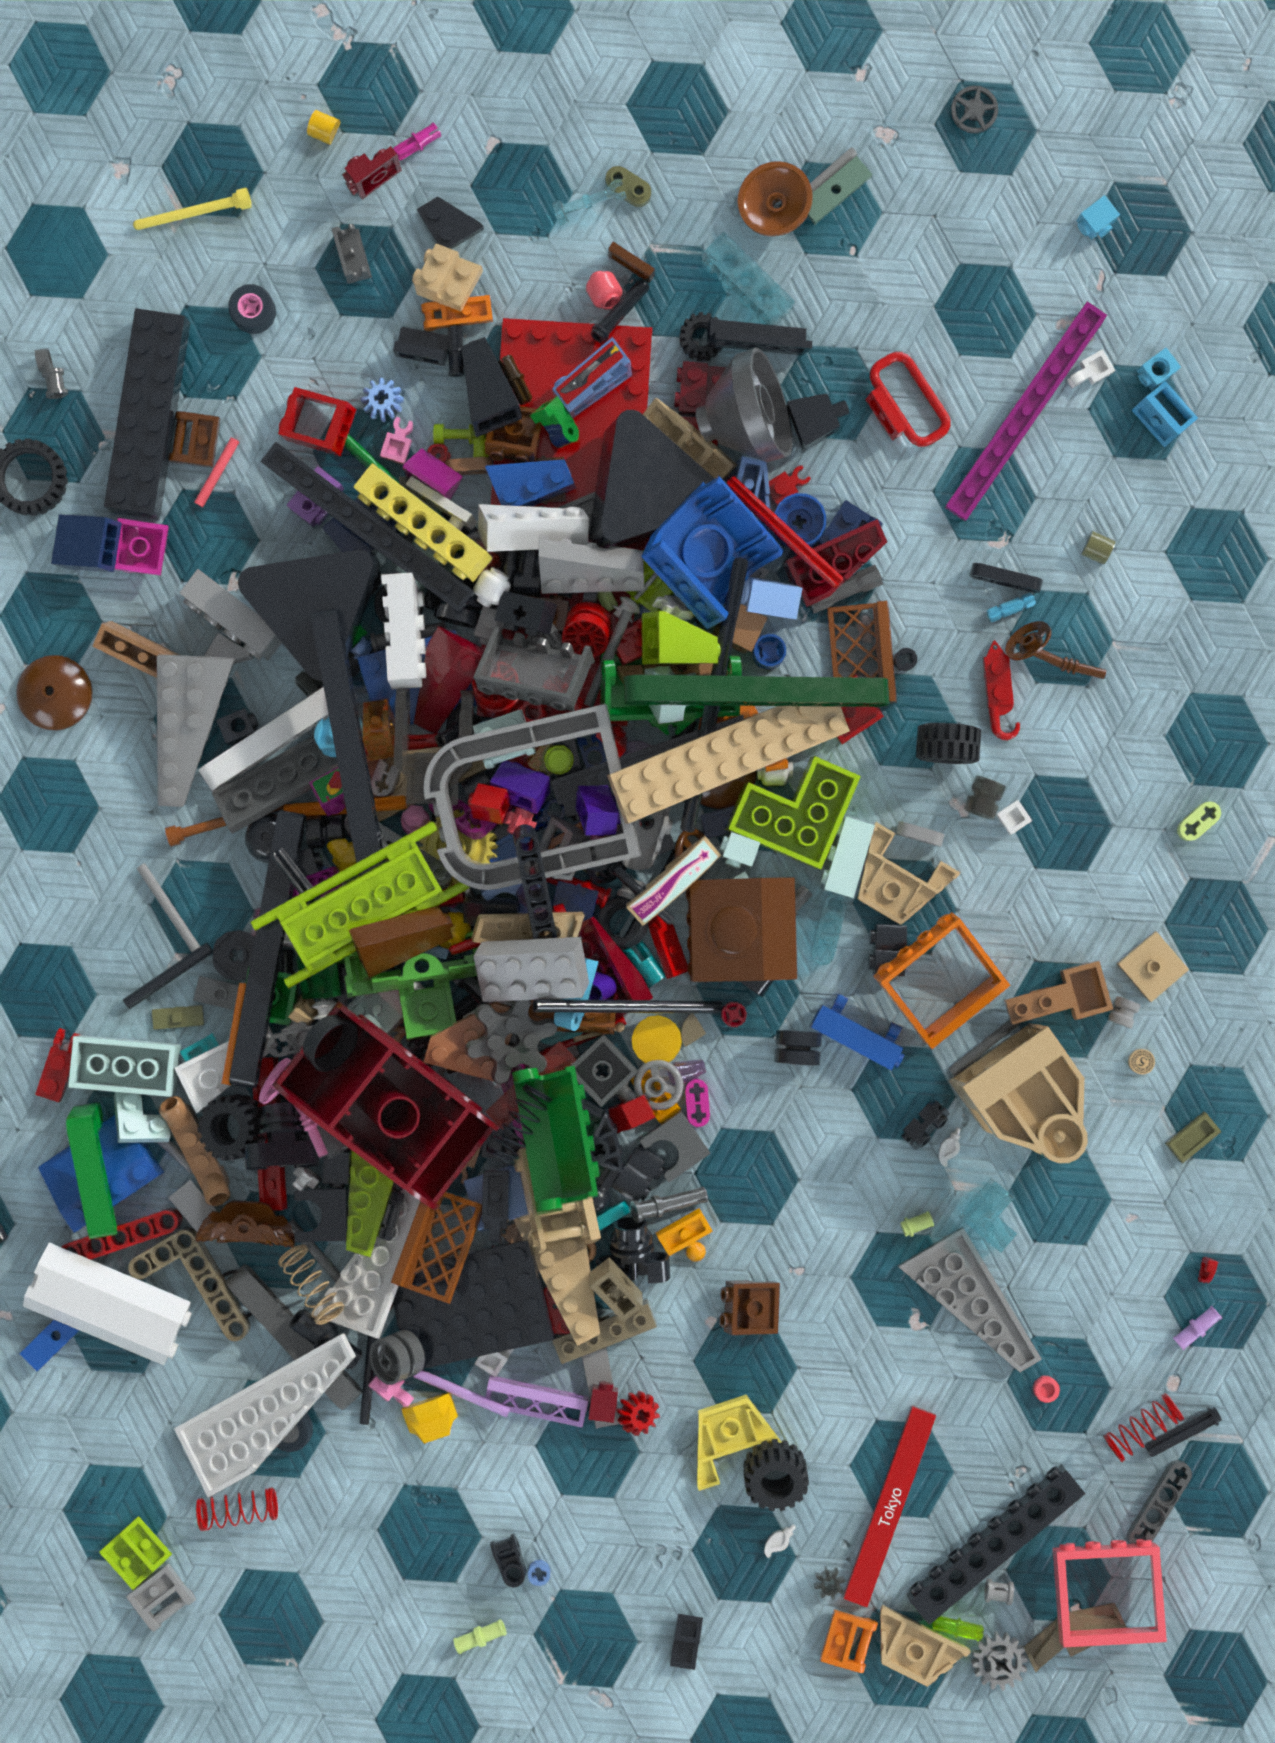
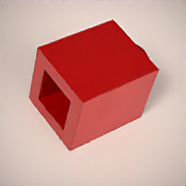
(489, 803)

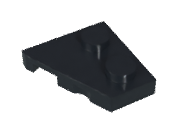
(447, 223)

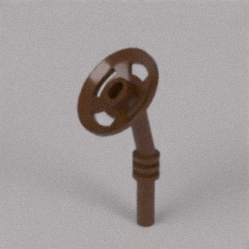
(1033, 645)

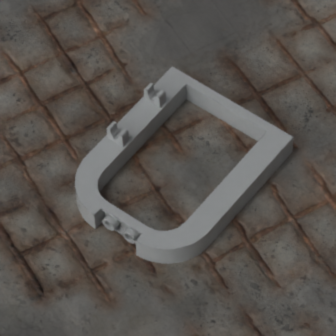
(513, 739)

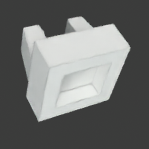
(1013, 817)

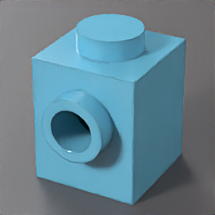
(1098, 218)

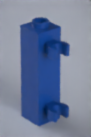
(857, 1037)

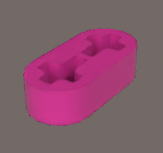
(704, 1103)

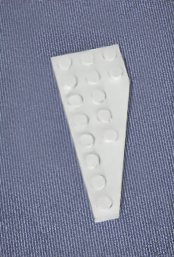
(245, 1428)

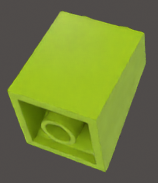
(676, 642)

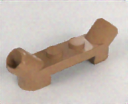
(206, 1168)

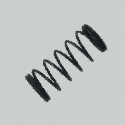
(505, 1157)

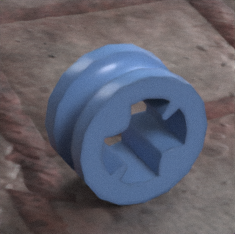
(544, 1567)

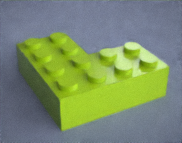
(798, 827)

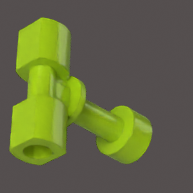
(441, 434)

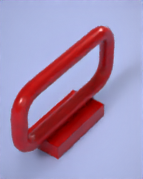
(888, 411)

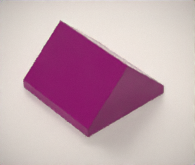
(433, 473)

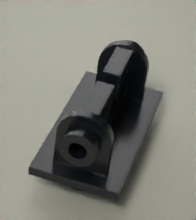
(920, 1132)

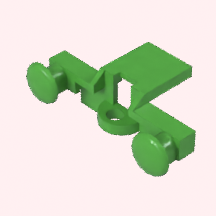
(425, 1009)

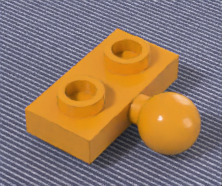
(685, 1234)

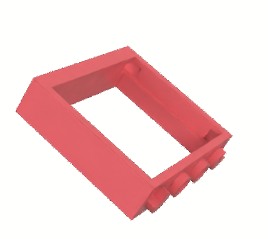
(1116, 1635)

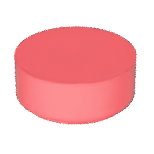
(1046, 1389)

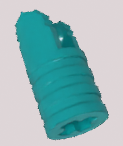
(649, 968)

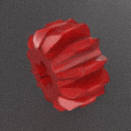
(646, 1415)

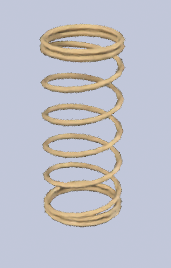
(291, 1261)

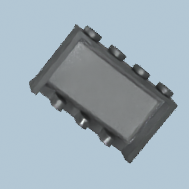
(533, 671)

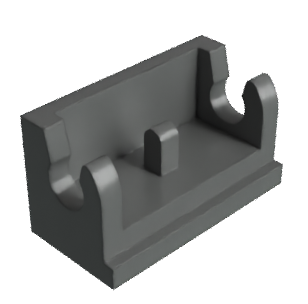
(351, 253)

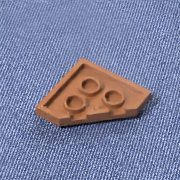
(447, 1046)

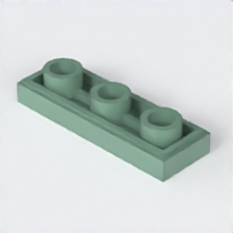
(846, 181)

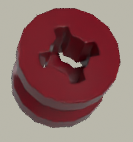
(736, 1017)

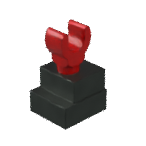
(307, 684)

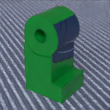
(556, 422)

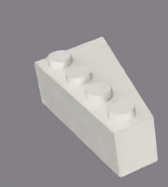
(520, 526)

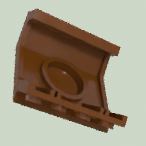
(742, 929)

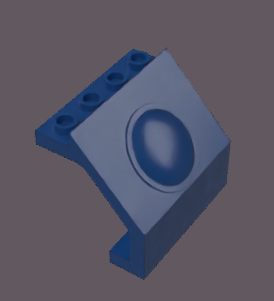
(698, 546)

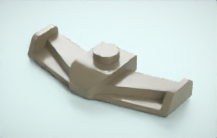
(1047, 1643)

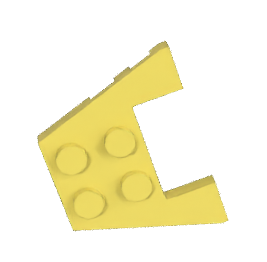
(726, 1430)

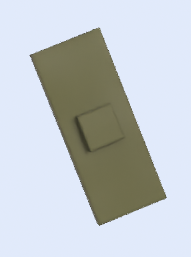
(178, 1017)

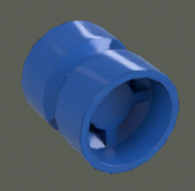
(769, 652)

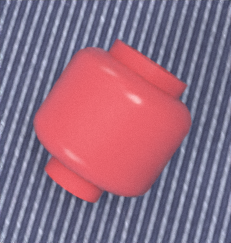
(604, 289)

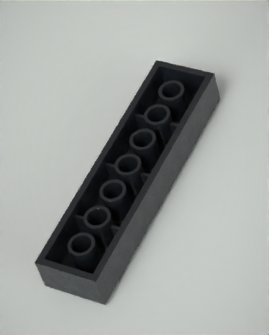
(147, 413)

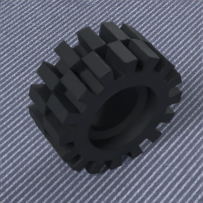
(686, 340)

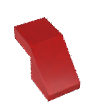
(631, 1113)

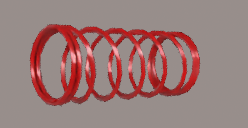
(1174, 1412)
(270, 1495)

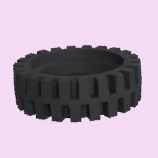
(56, 488)

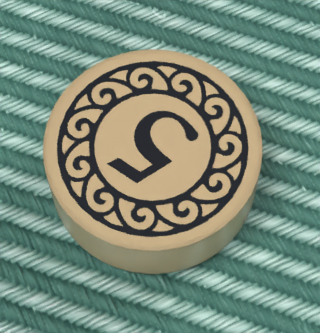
(1141, 1061)

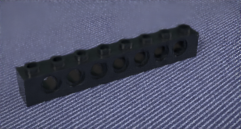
(992, 1557)

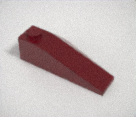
(842, 553)

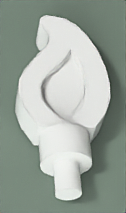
(949, 1147)
(778, 1540)

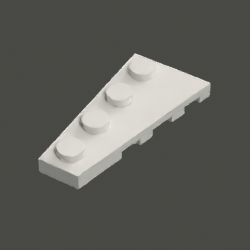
(204, 1074)

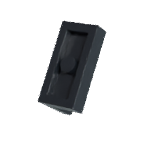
(421, 346)

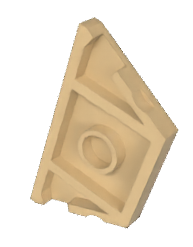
(916, 1648)

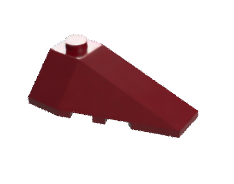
(449, 668)
(612, 962)

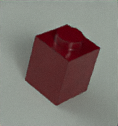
(603, 1402)

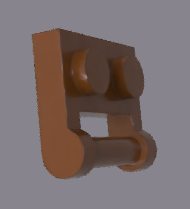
(202, 439)

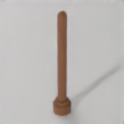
(178, 834)

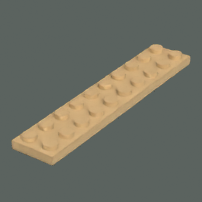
(722, 757)

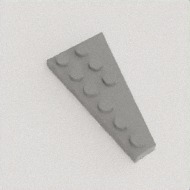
(186, 708)
(964, 1286)

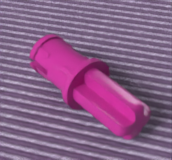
(417, 141)

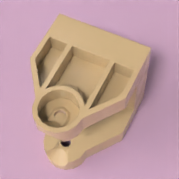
(1028, 1094)

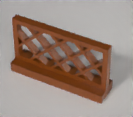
(883, 642)
(417, 1242)

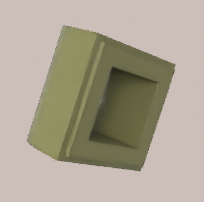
(1098, 547)

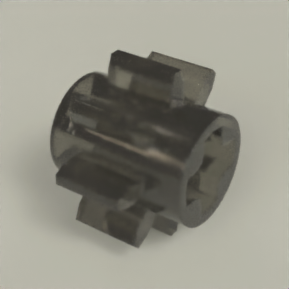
(831, 1589)

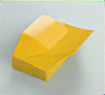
(431, 1417)

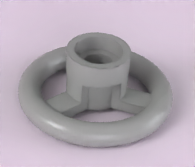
(650, 1090)

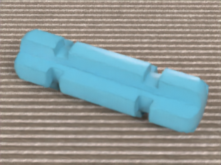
(1011, 607)

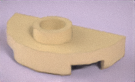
(303, 1011)

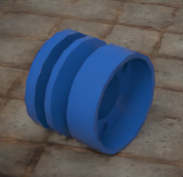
(808, 510)

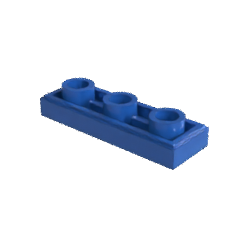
(47, 1345)

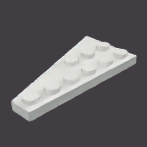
(366, 1281)

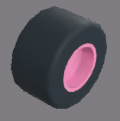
(248, 300)

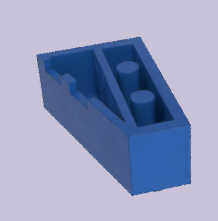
(530, 482)

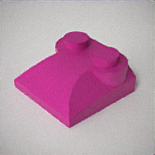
(141, 547)

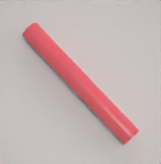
(216, 472)

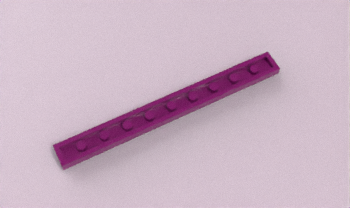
(1026, 411)

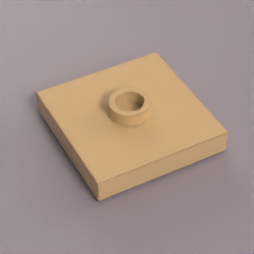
(1152, 966)

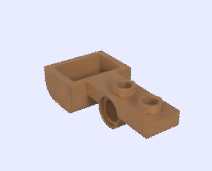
(1081, 991)

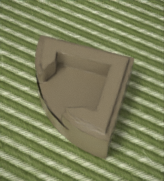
(691, 1030)

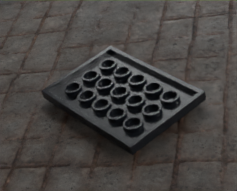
(492, 1310)

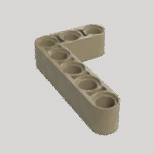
(199, 1277)

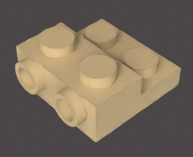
(446, 277)

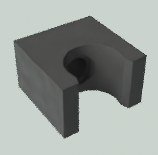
(683, 1135)

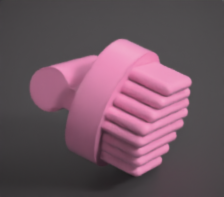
(414, 818)

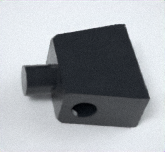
(815, 418)

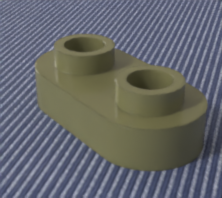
(630, 184)

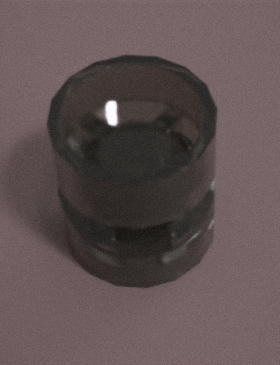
(985, 795)

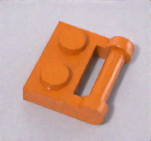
(840, 1640)

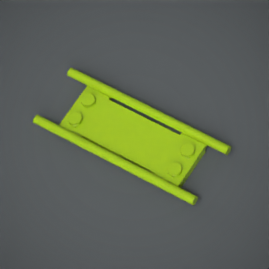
(374, 896)

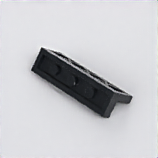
(754, 335)

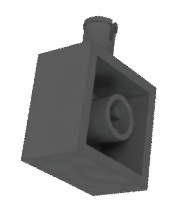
(620, 1071)

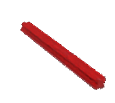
(785, 533)

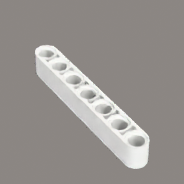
(266, 741)

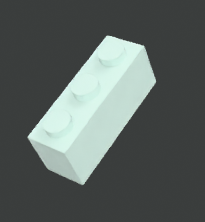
(847, 857)

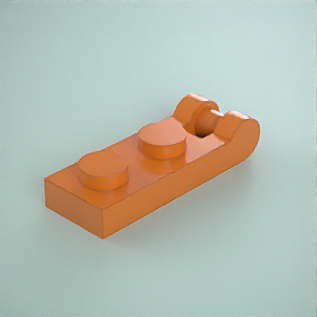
(476, 311)

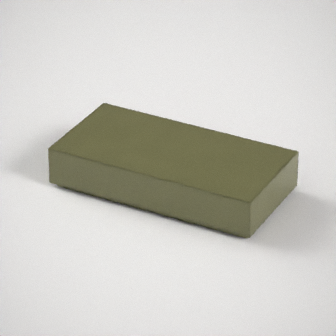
(1193, 1137)

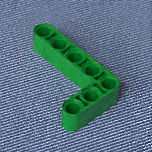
(82, 1130)

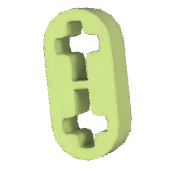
(1203, 825)

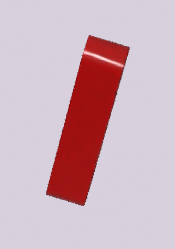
(132, 1233)

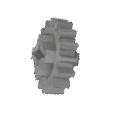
(994, 1669)

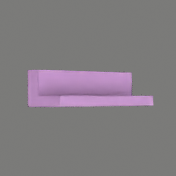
(560, 1398)

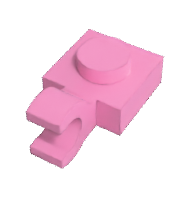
(387, 1391)

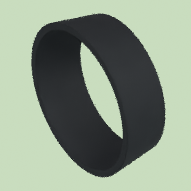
(339, 1052)

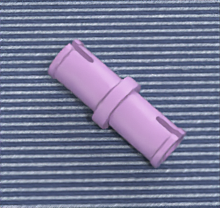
(1197, 1328)

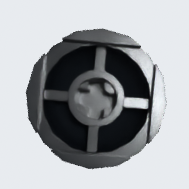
(260, 837)

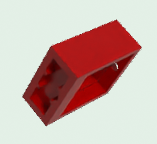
(338, 427)

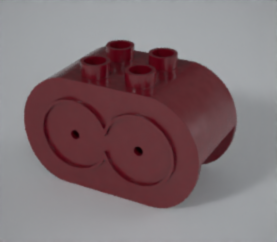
(389, 1109)

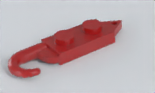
(998, 690)

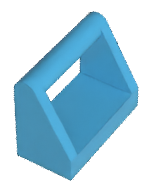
(1157, 418)

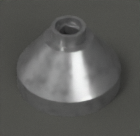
(748, 409)

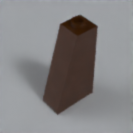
(400, 938)

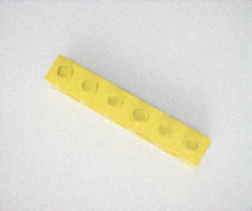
(375, 482)

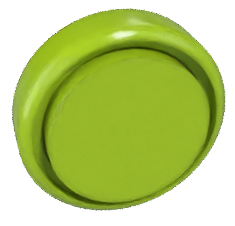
(558, 759)

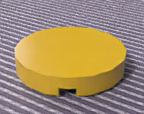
(656, 1039)

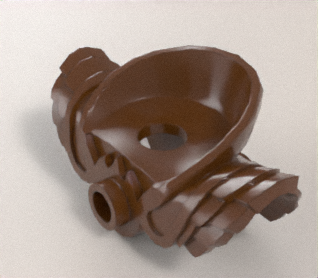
(246, 1223)

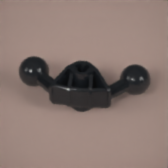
(607, 1153)

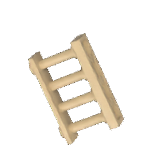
(587, 1228)

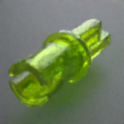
(958, 1628)

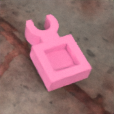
(397, 445)

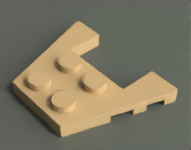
(892, 888)

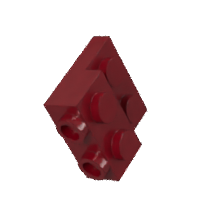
(366, 176)
(696, 383)

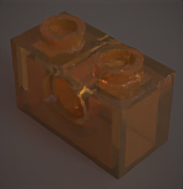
(378, 729)

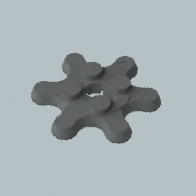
(500, 1025)

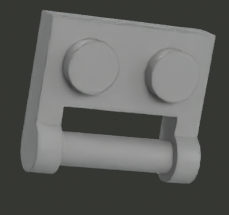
(156, 1590)

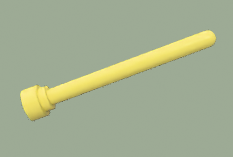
(240, 199)

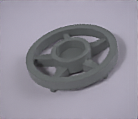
(974, 109)

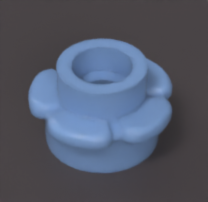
(362, 648)

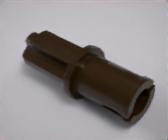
(515, 379)

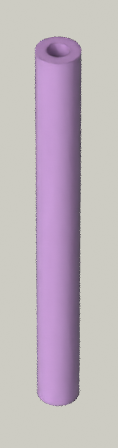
(463, 1393)

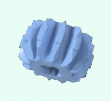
(390, 404)

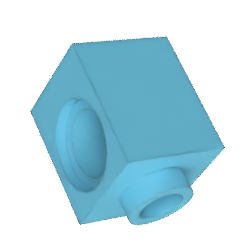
(1165, 362)

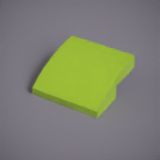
(135, 1553)

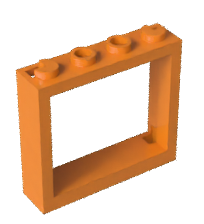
(963, 1009)

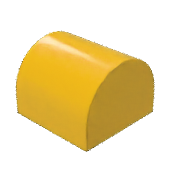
(322, 126)

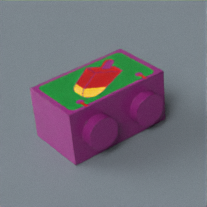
(329, 791)

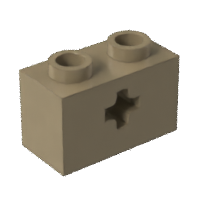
(616, 1289)

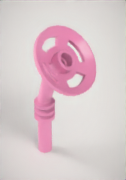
(269, 1093)

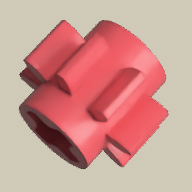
(518, 818)

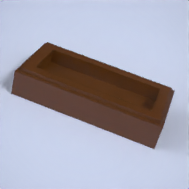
(631, 262)

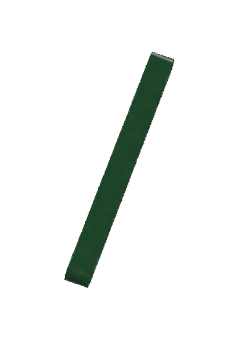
(755, 691)

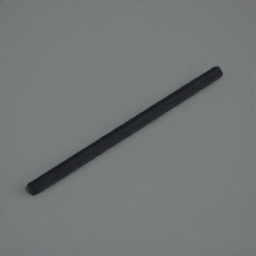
(725, 640)

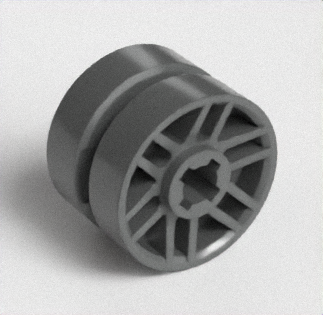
(397, 1357)

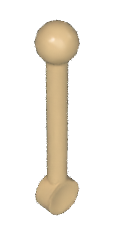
(619, 1027)

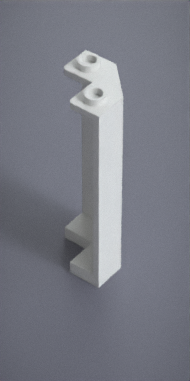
(107, 1304)

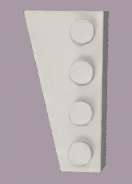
(404, 631)

